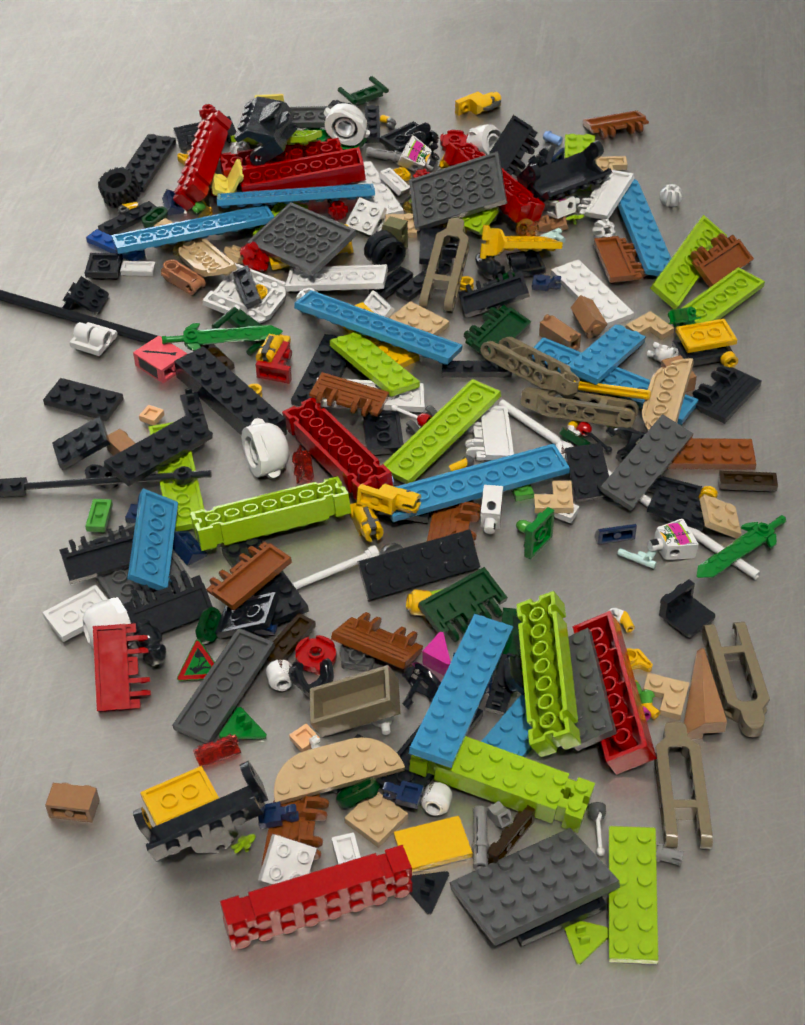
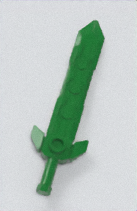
(194, 338)
(756, 536)

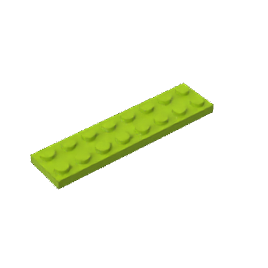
(679, 273)
(441, 431)
(187, 495)

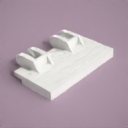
(606, 195)
(491, 435)

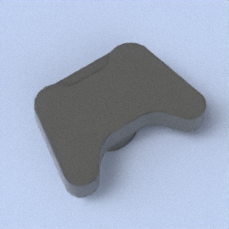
(355, 659)

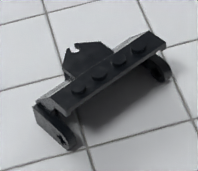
(268, 123)
(565, 175)
(207, 825)

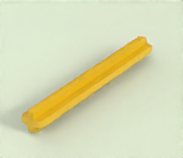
(614, 390)

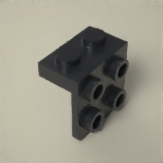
(86, 295)
(684, 611)

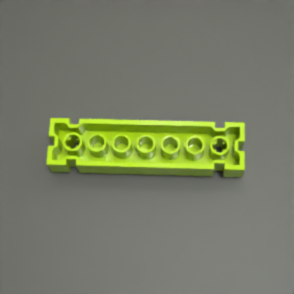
(270, 513)
(547, 675)
(513, 782)

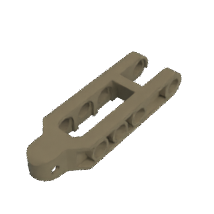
(455, 230)
(520, 356)
(607, 410)
(746, 713)
(676, 737)

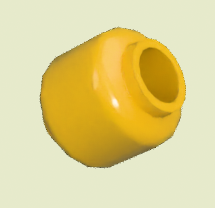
(413, 600)

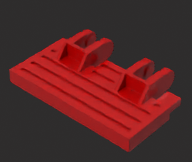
(115, 666)

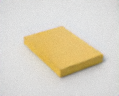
(706, 335)
(178, 795)
(434, 843)

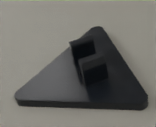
(428, 888)

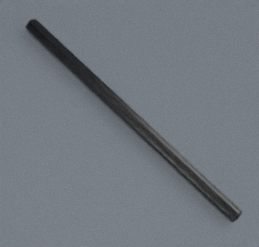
(75, 316)

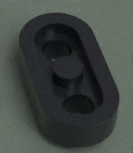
(98, 471)

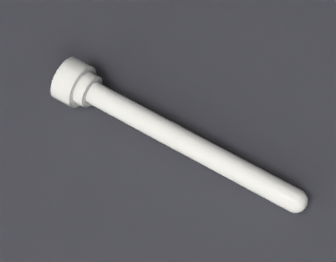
(370, 552)

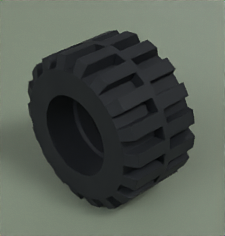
(119, 187)

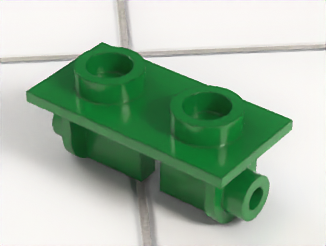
(685, 315)

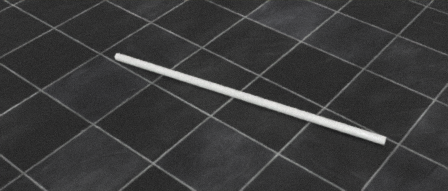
(699, 536)

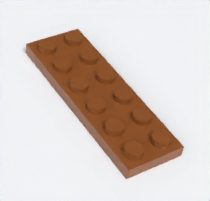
(716, 454)

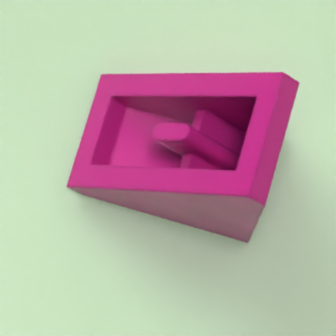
(436, 655)

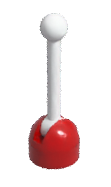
(422, 419)

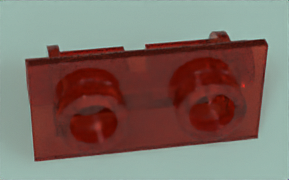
(302, 463)
(217, 751)

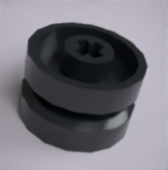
(385, 249)

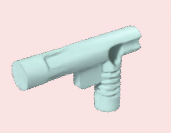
(555, 234)
(641, 558)

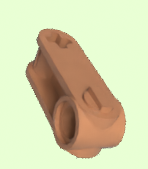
(182, 276)

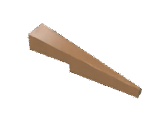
(704, 705)

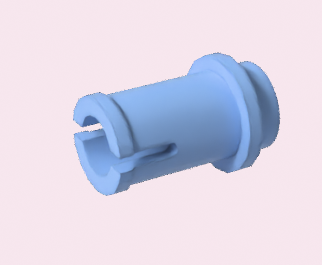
(550, 137)

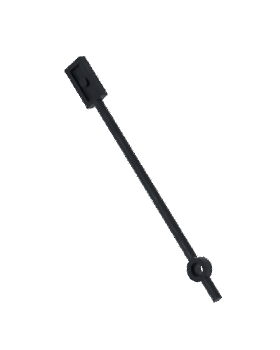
(18, 486)

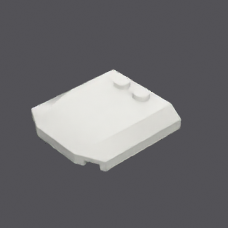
(228, 296)

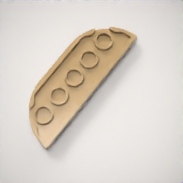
(205, 258)
(667, 392)
(334, 768)

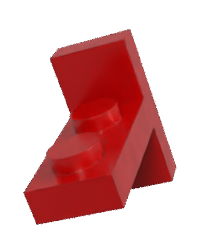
(276, 369)

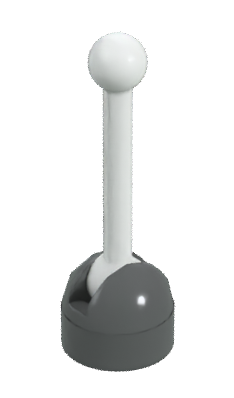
(597, 812)

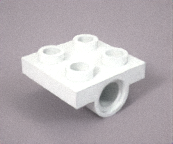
(367, 217)
(92, 338)
(286, 860)

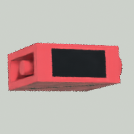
(158, 359)

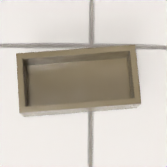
(354, 701)

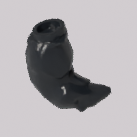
(489, 267)
(156, 651)

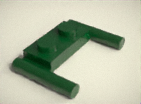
(366, 94)
(239, 319)

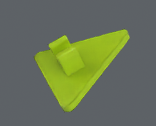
(585, 939)

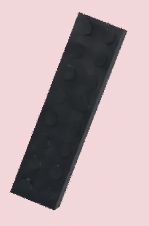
(225, 391)

